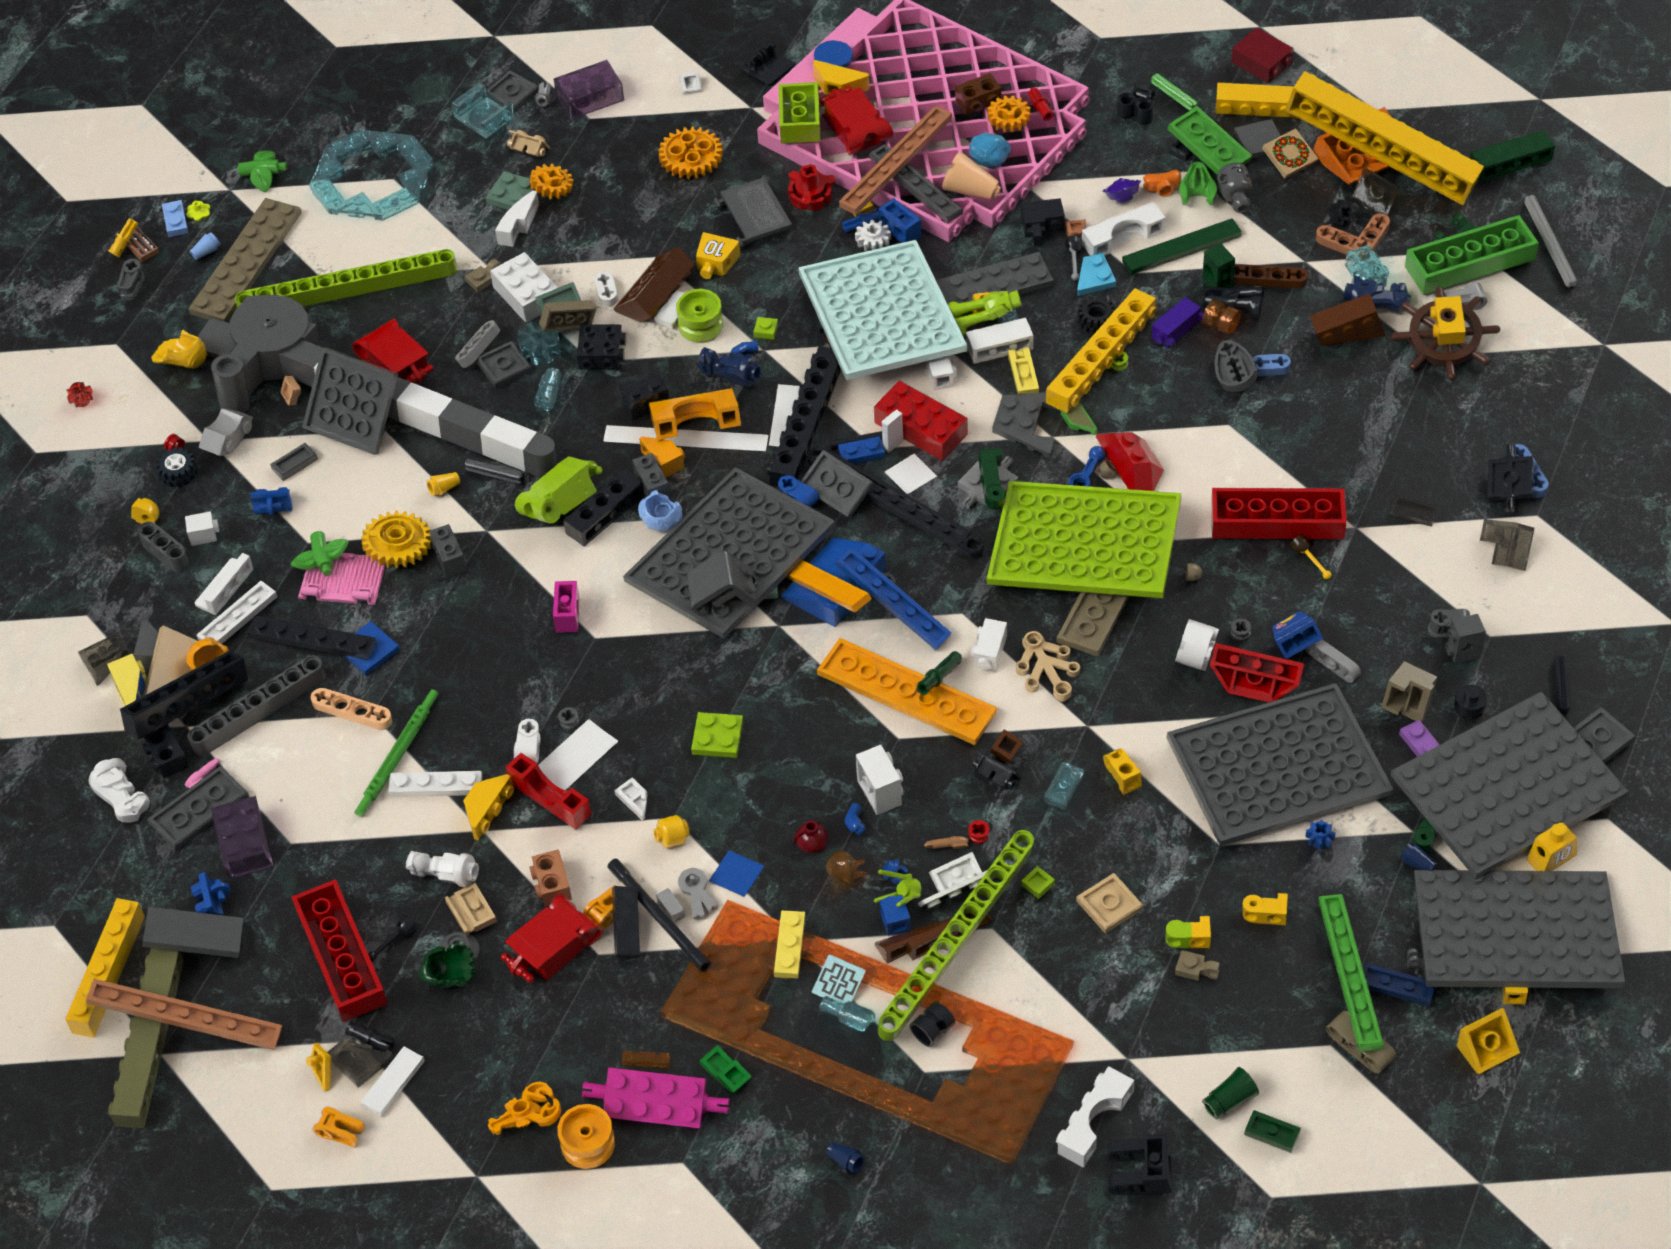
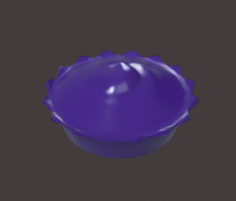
(1122, 190)

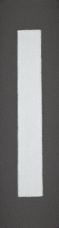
(690, 438)

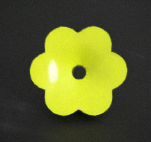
(198, 211)

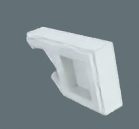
(633, 796)

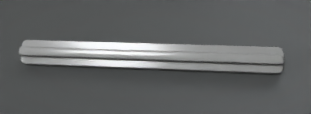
(1550, 241)

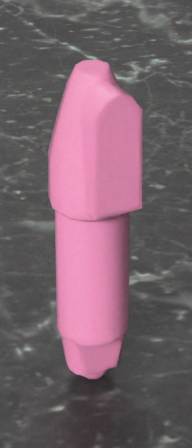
(201, 773)

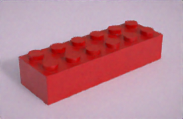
(1278, 513)
(339, 950)

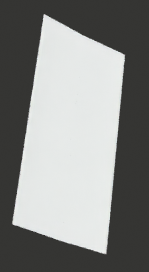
(783, 407)
(576, 754)

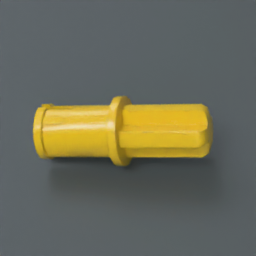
(123, 238)

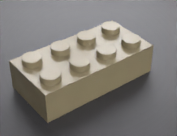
(567, 315)

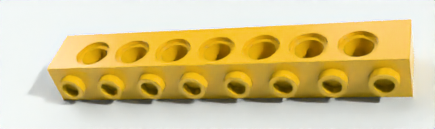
(1100, 350)

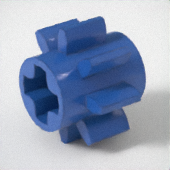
(1320, 834)

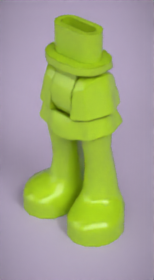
(995, 306)

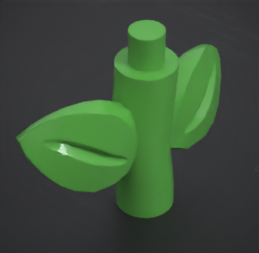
(261, 169)
(321, 554)

